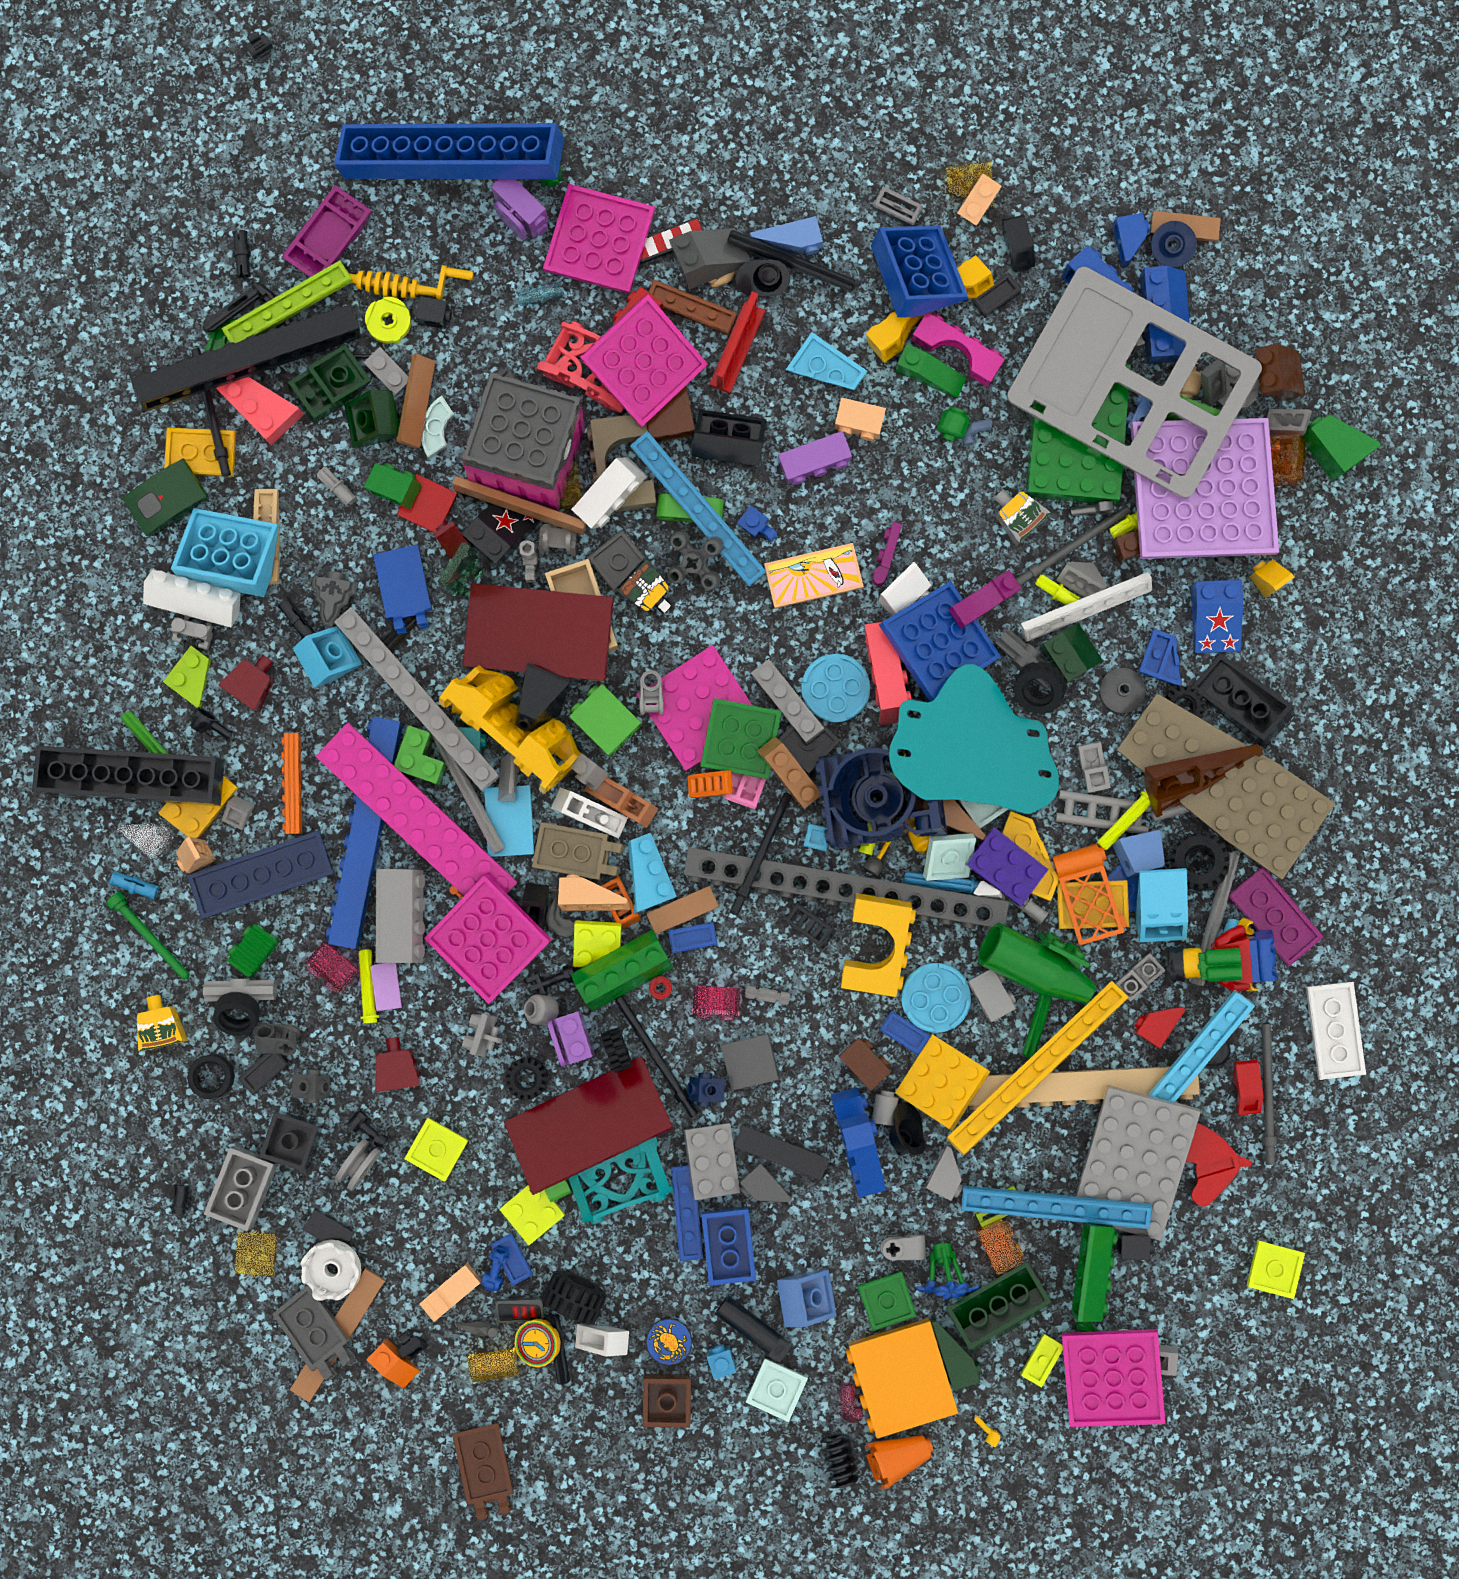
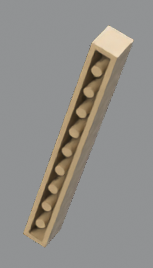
(1083, 1085)

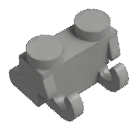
(557, 538)
(192, 629)

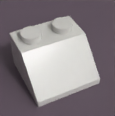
(905, 590)

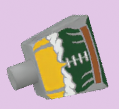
(1019, 515)

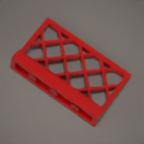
(738, 345)

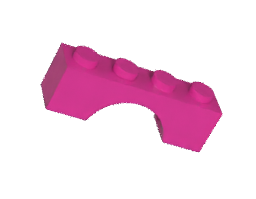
(934, 333)

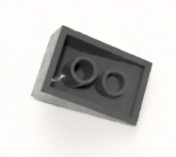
(706, 255)

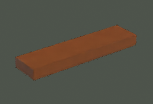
(693, 307)

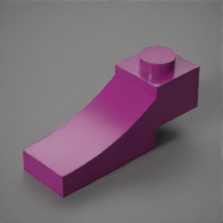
(985, 599)

